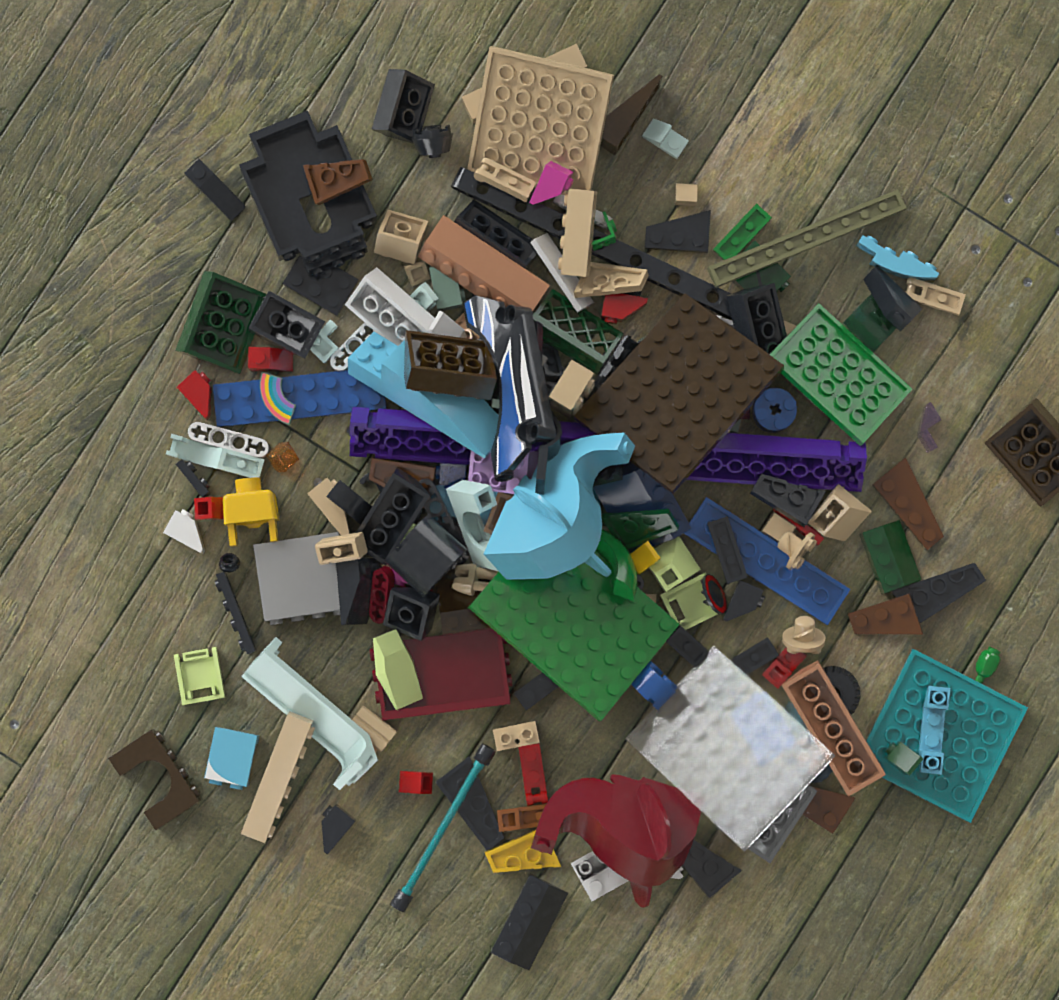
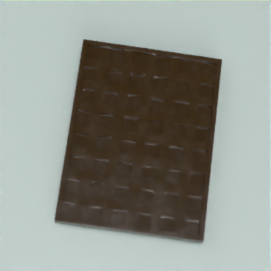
(680, 391)

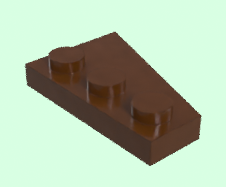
(887, 617)

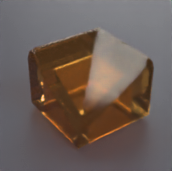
(282, 457)

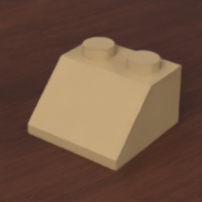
(400, 237)

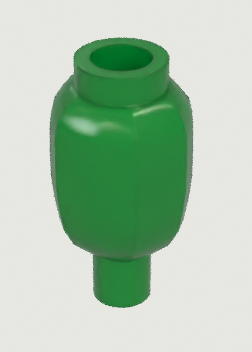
(987, 664)

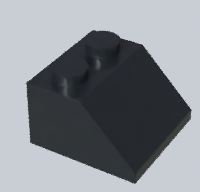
(411, 612)

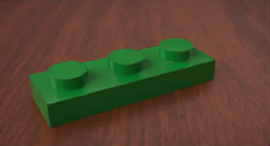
(742, 233)

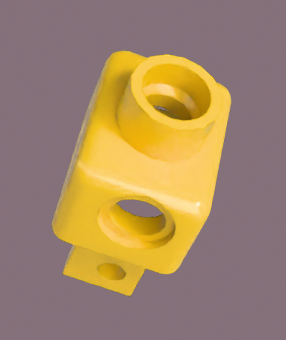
(250, 508)

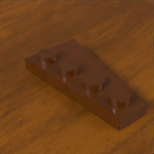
(907, 500)

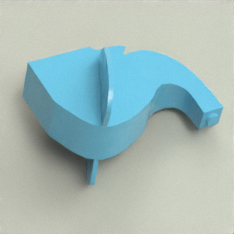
(563, 526)

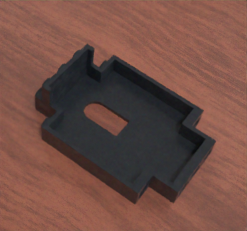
(279, 182)

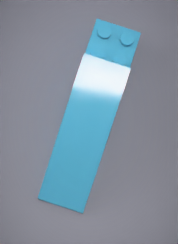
(462, 418)

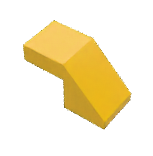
(644, 557)

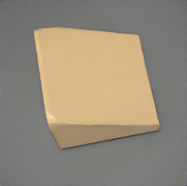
(416, 272)

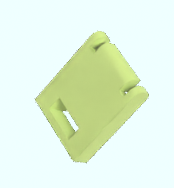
(690, 601)
(197, 673)

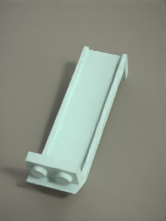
(332, 727)

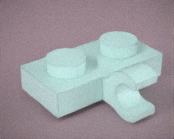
(323, 346)

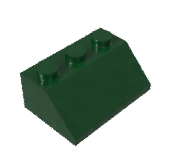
(890, 556)

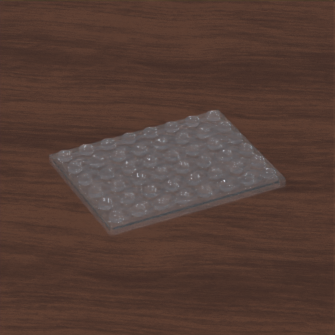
(730, 748)

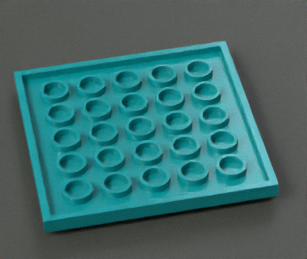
(974, 734)

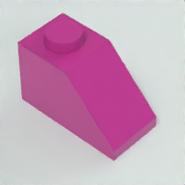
(553, 182)

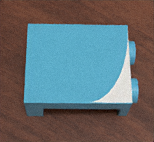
(231, 757)

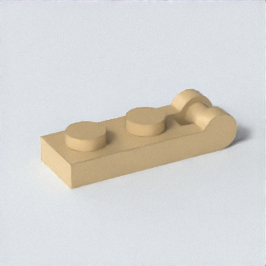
(505, 179)
(935, 296)

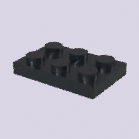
(326, 290)

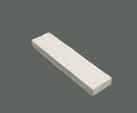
(550, 256)

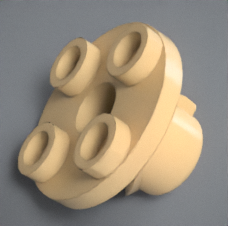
(796, 548)
(803, 637)

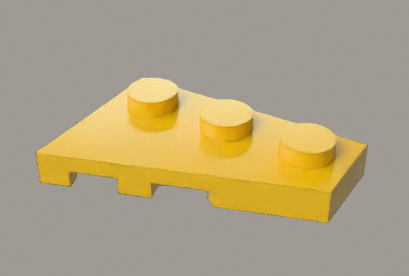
(518, 856)

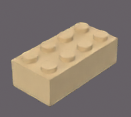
(571, 388)

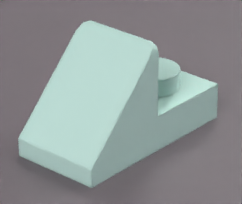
(665, 138)
(425, 297)

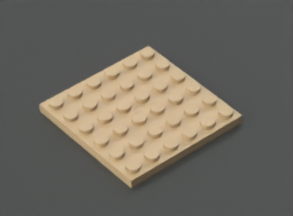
(540, 114)

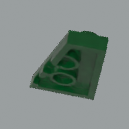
(640, 526)

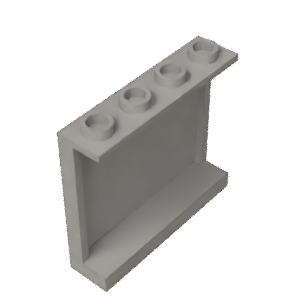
(294, 581)

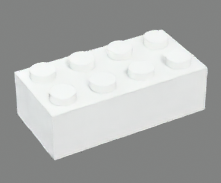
(388, 308)

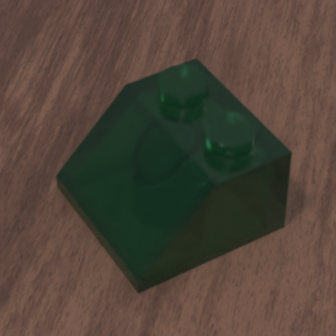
(869, 324)

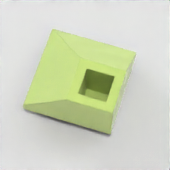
(675, 564)

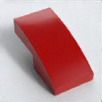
(783, 667)

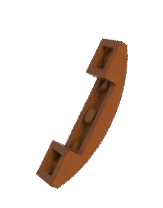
(519, 817)

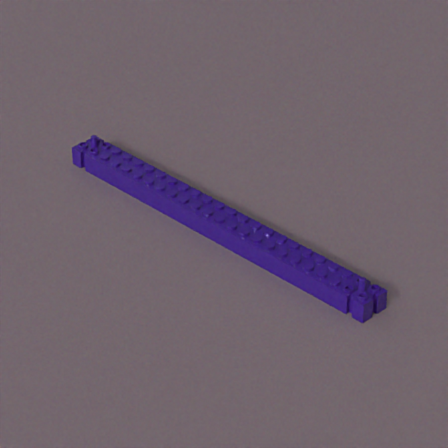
(733, 460)

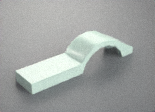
(215, 457)

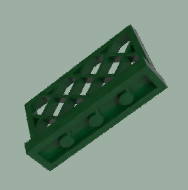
(567, 342)

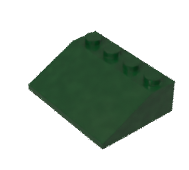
(220, 322)

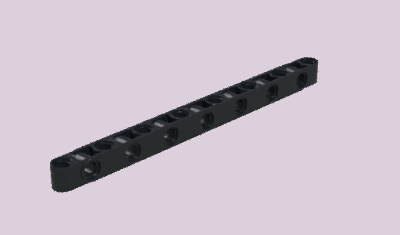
(618, 253)

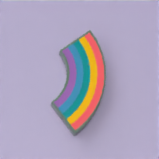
(274, 398)

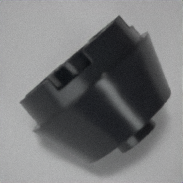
(432, 140)

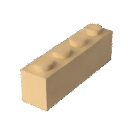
(578, 232)

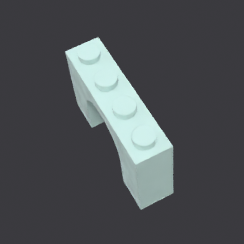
(468, 502)

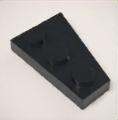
(789, 499)
(708, 869)

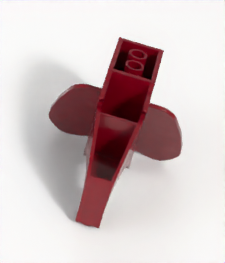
(631, 826)

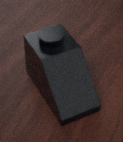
(744, 600)
(335, 826)

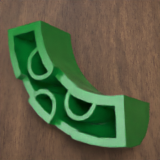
(622, 563)

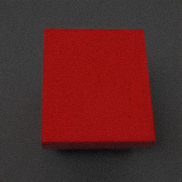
(209, 508)
(416, 782)

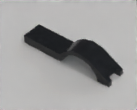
(547, 452)

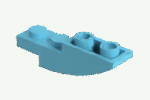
(904, 266)

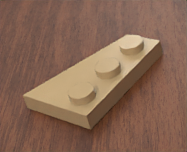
(610, 279)

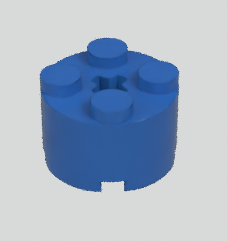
(786, 408)
(654, 686)

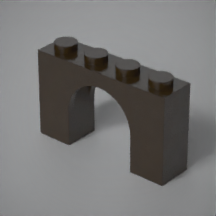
(181, 794)

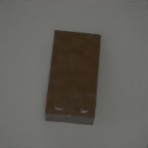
(624, 118)

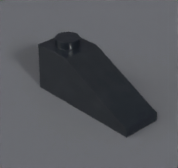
(215, 190)
(891, 298)

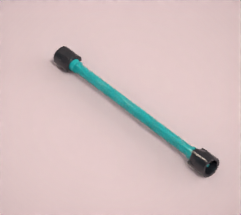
(403, 897)

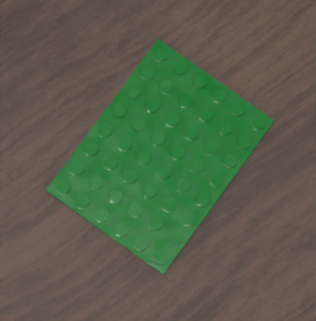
(578, 631)

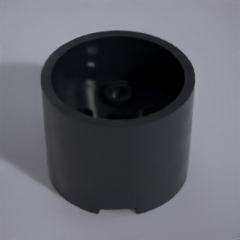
(425, 555)

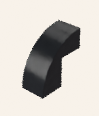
(349, 501)

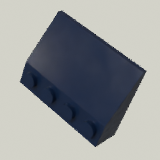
(641, 493)

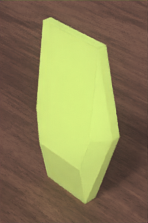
(396, 670)

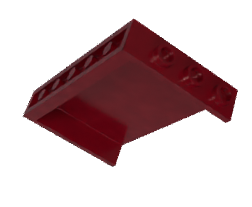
(454, 674)

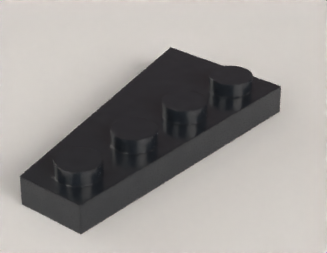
(941, 590)
(476, 807)

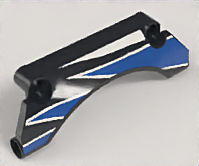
(523, 393)

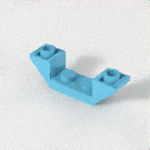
(932, 729)

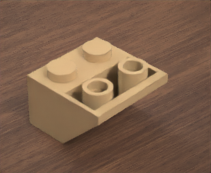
(839, 515)

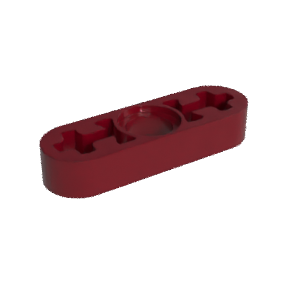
(383, 585)

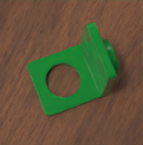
(608, 239)

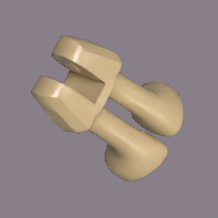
(468, 576)

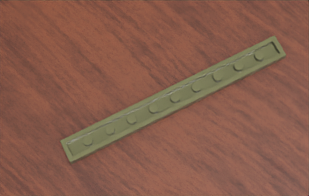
(806, 238)

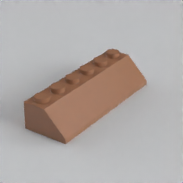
(480, 267)
(834, 727)

